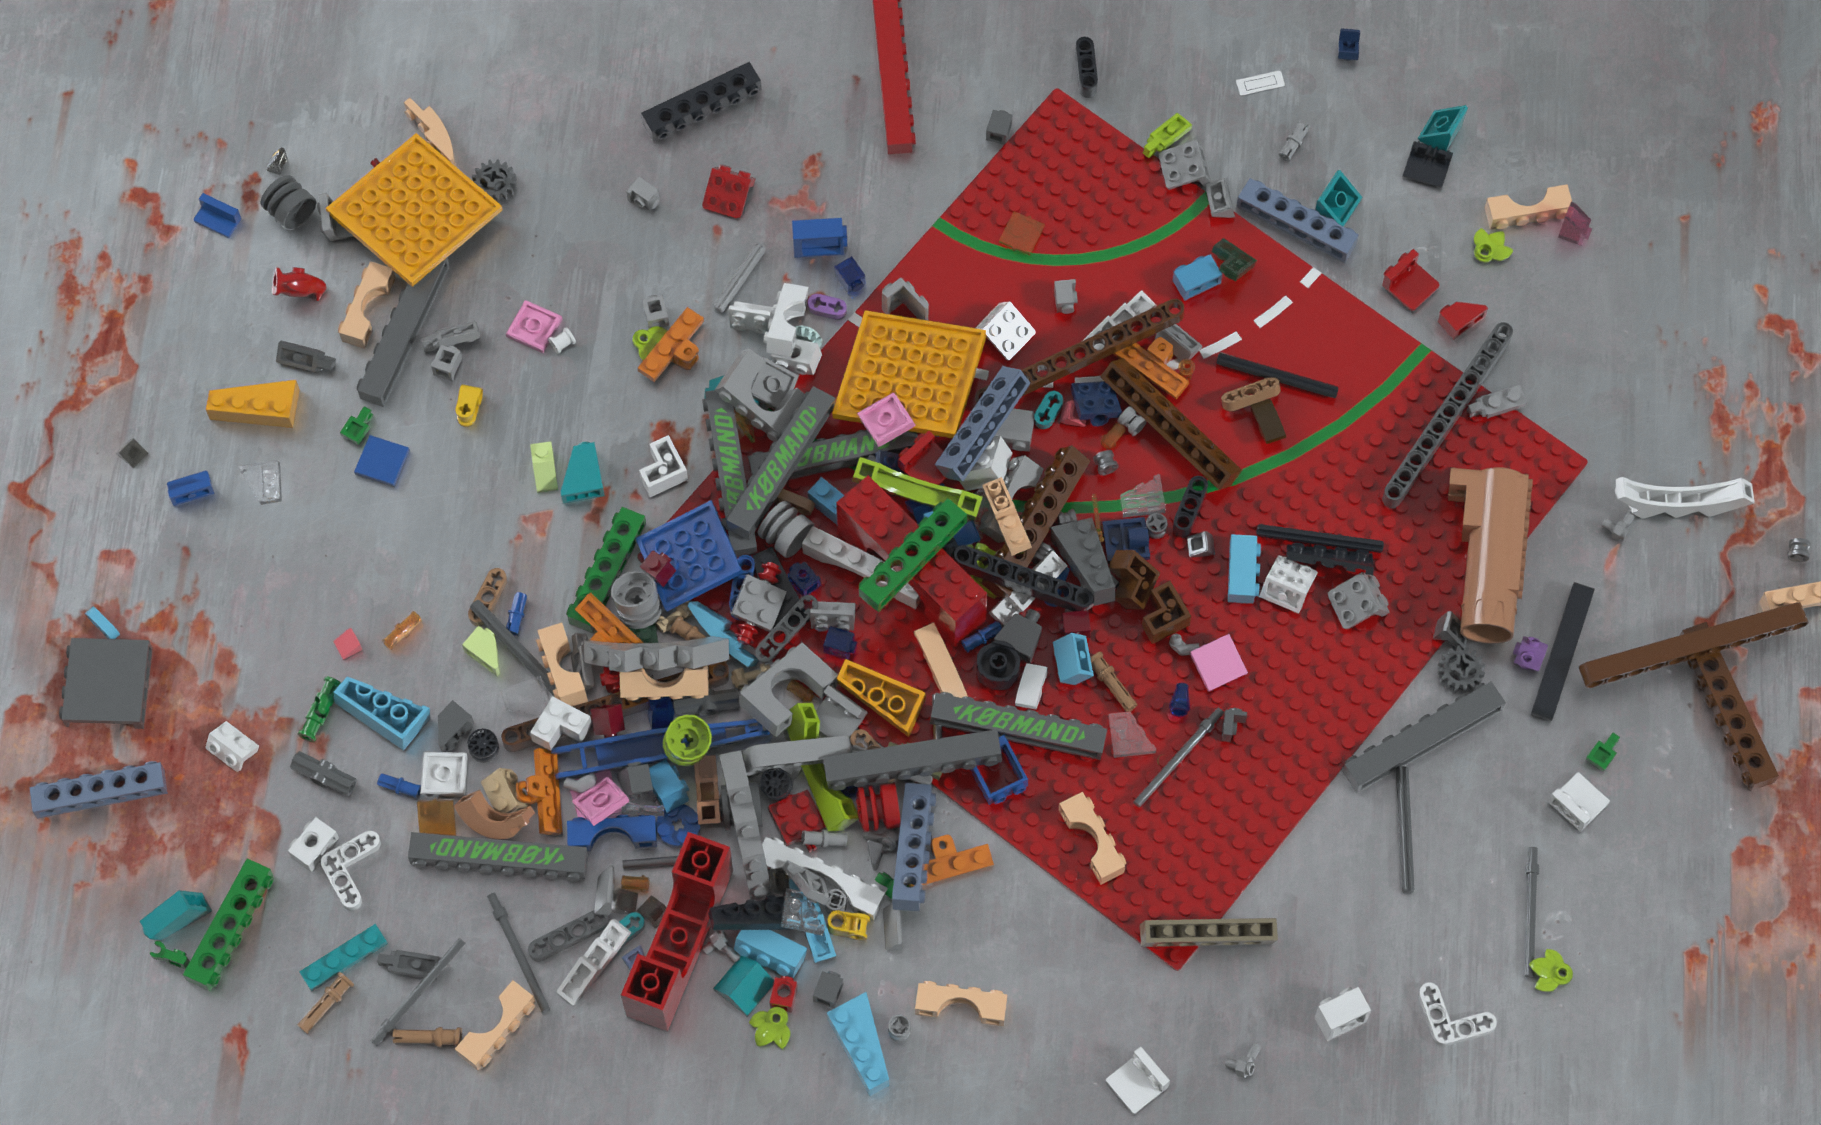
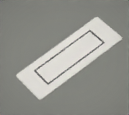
(1260, 83)

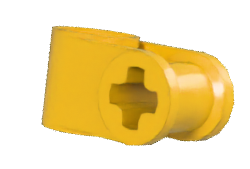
(468, 404)
(850, 924)

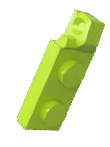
(1166, 134)

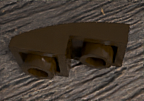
(1268, 421)

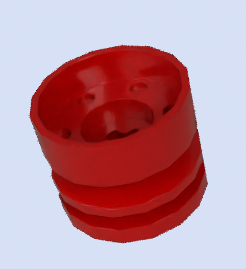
(878, 807)

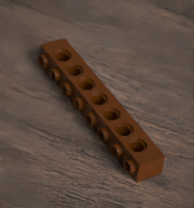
(1171, 423)
(1075, 465)
(1739, 714)

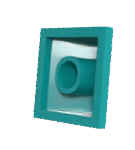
(1443, 127)
(1338, 199)
(744, 985)

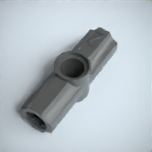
(709, 704)
(323, 773)

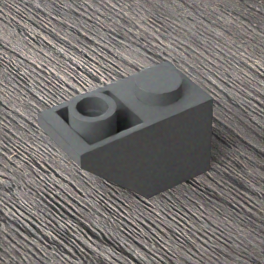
(452, 724)
(635, 779)

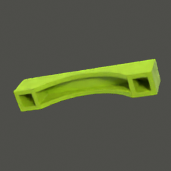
(915, 489)
(835, 807)

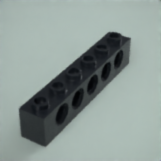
(706, 92)

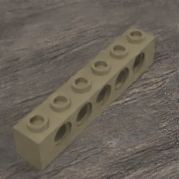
(1208, 932)

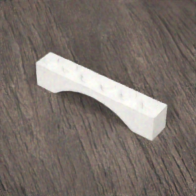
(839, 553)
(861, 896)

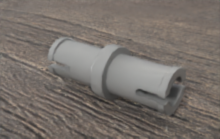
(1294, 141)
(824, 838)

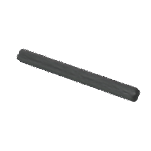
(511, 642)
(1405, 829)

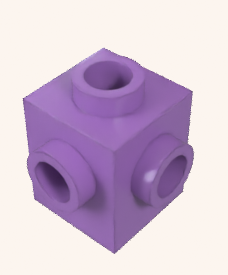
(1530, 653)

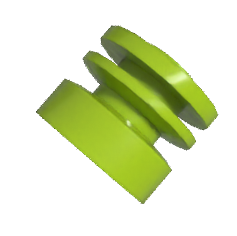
(695, 731)

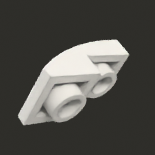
(1031, 686)

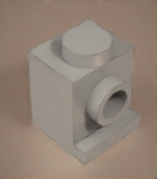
(643, 194)
(1065, 295)
(651, 305)
(441, 367)

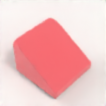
(1070, 416)
(347, 644)

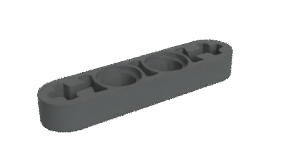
(783, 626)
(566, 932)

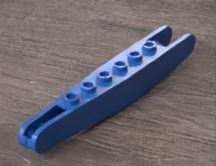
(648, 746)

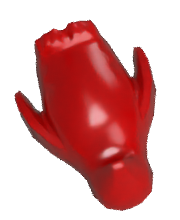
(297, 284)

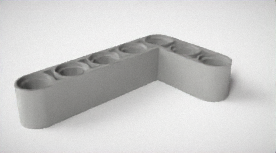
(792, 753)

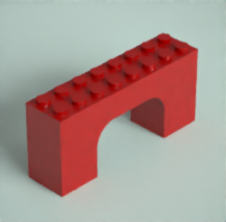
(878, 524)
(662, 975)

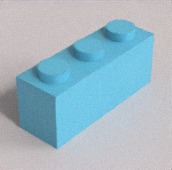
(1243, 569)
(771, 950)

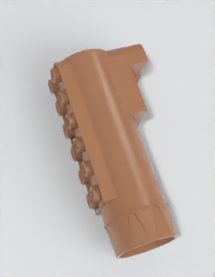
(1497, 533)

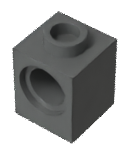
(999, 127)
(828, 989)

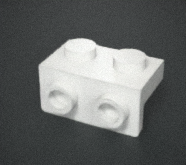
(230, 745)

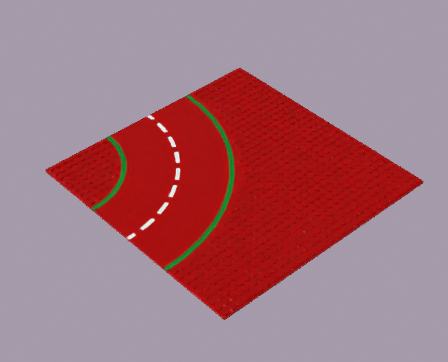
(1309, 681)

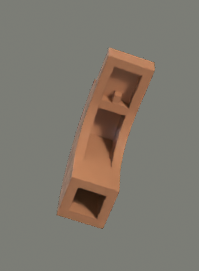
(707, 790)
(487, 821)

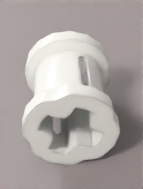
(562, 340)

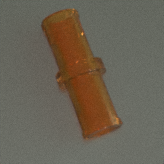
(402, 630)

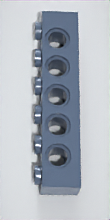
(1301, 229)
(982, 423)
(131, 790)
(910, 897)

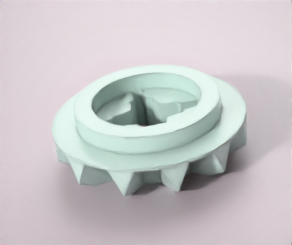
(808, 334)

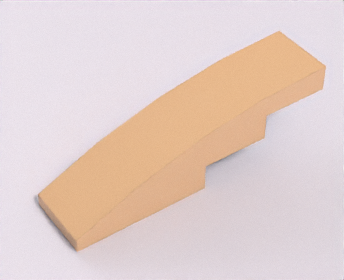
(940, 661)

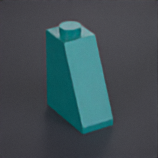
(582, 475)
(175, 914)

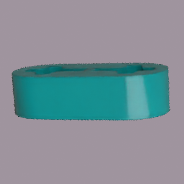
(1052, 412)
(634, 931)

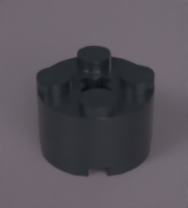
(998, 677)

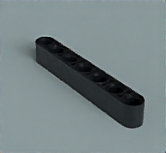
(1030, 577)
(1562, 651)

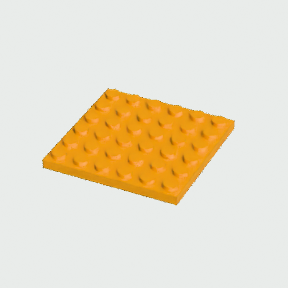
(414, 209)
(918, 360)

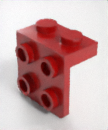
(727, 191)
(1409, 281)
(921, 459)

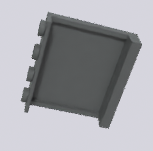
(106, 681)

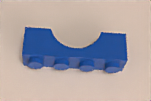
(640, 830)

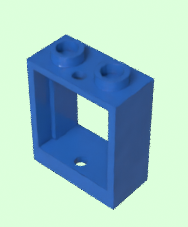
(819, 237)
(1016, 787)

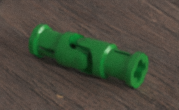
(323, 701)

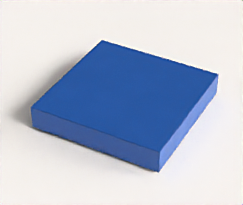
(381, 461)

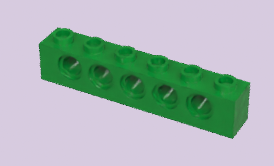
(624, 520)
(879, 596)
(250, 873)

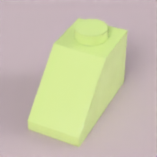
(544, 467)
(483, 648)

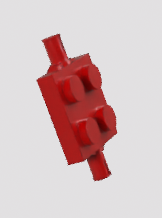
(794, 815)

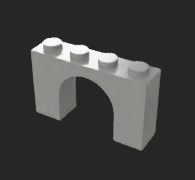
(736, 390)
(799, 665)

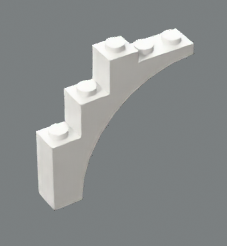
(1680, 501)

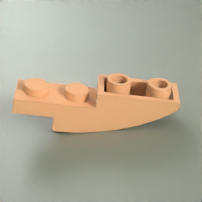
(432, 127)
(1006, 516)

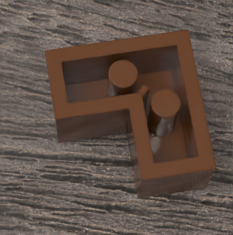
(1136, 577)
(1170, 613)

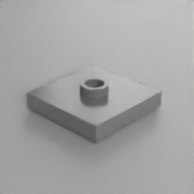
(772, 383)

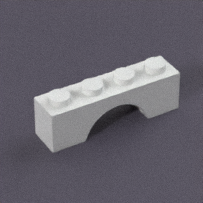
(781, 335)

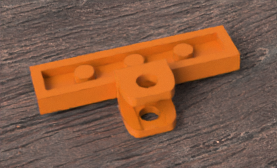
(674, 346)
(1153, 365)
(605, 622)
(545, 791)
(950, 863)

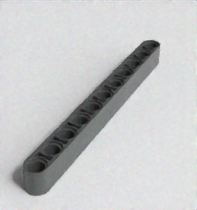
(1446, 423)

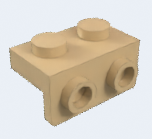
(501, 791)

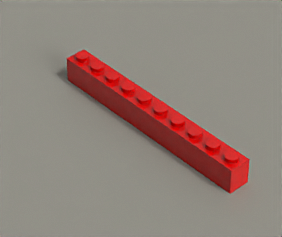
(892, 76)

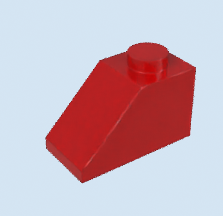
(1461, 317)

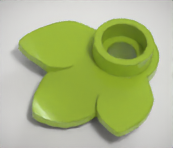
(1491, 244)
(652, 337)
(1548, 970)
(769, 1030)

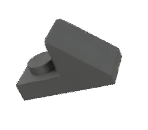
(1448, 629)

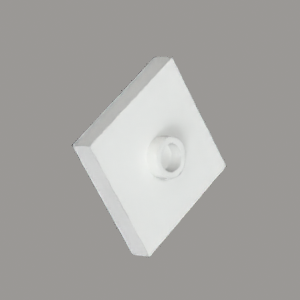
(444, 774)

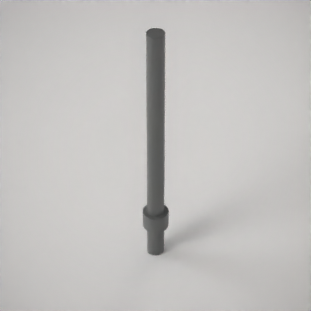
(1206, 726)
(1532, 871)
(501, 915)
(389, 1024)

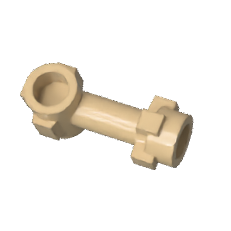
(683, 610)
(740, 678)

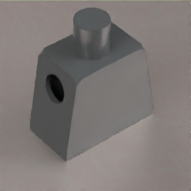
(1022, 634)

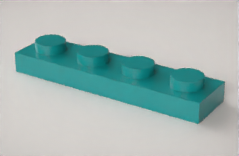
(343, 957)

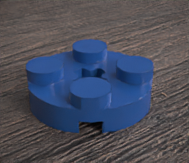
(666, 828)

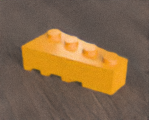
(256, 404)
(885, 696)

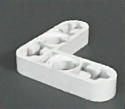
(343, 862)
(1452, 1027)

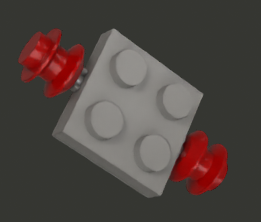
(758, 603)

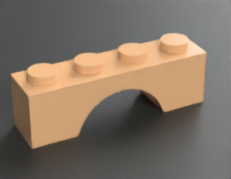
(1504, 212)
(375, 282)
(1806, 594)
(555, 646)
(639, 684)
(1079, 814)
(934, 998)
(478, 1047)

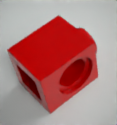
(786, 1003)

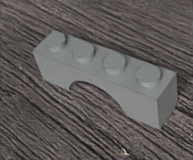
(1021, 474)

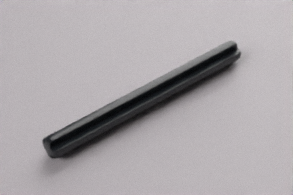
(1283, 376)
(1319, 538)

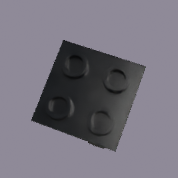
(1427, 164)

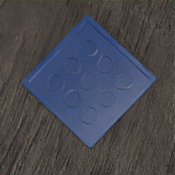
(697, 551)

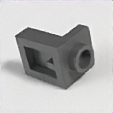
(1230, 721)

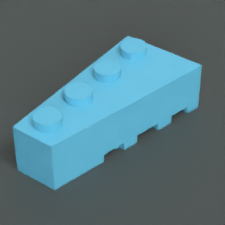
(381, 711)
(858, 1036)

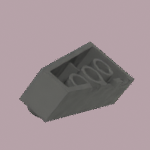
(1084, 554)

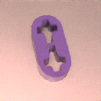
(827, 306)

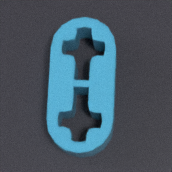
(102, 623)

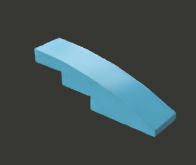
(719, 626)
(820, 946)

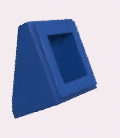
(967, 534)

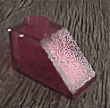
(1575, 225)

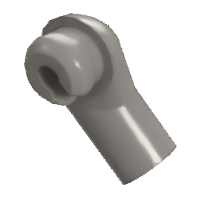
(1181, 647)
(582, 784)

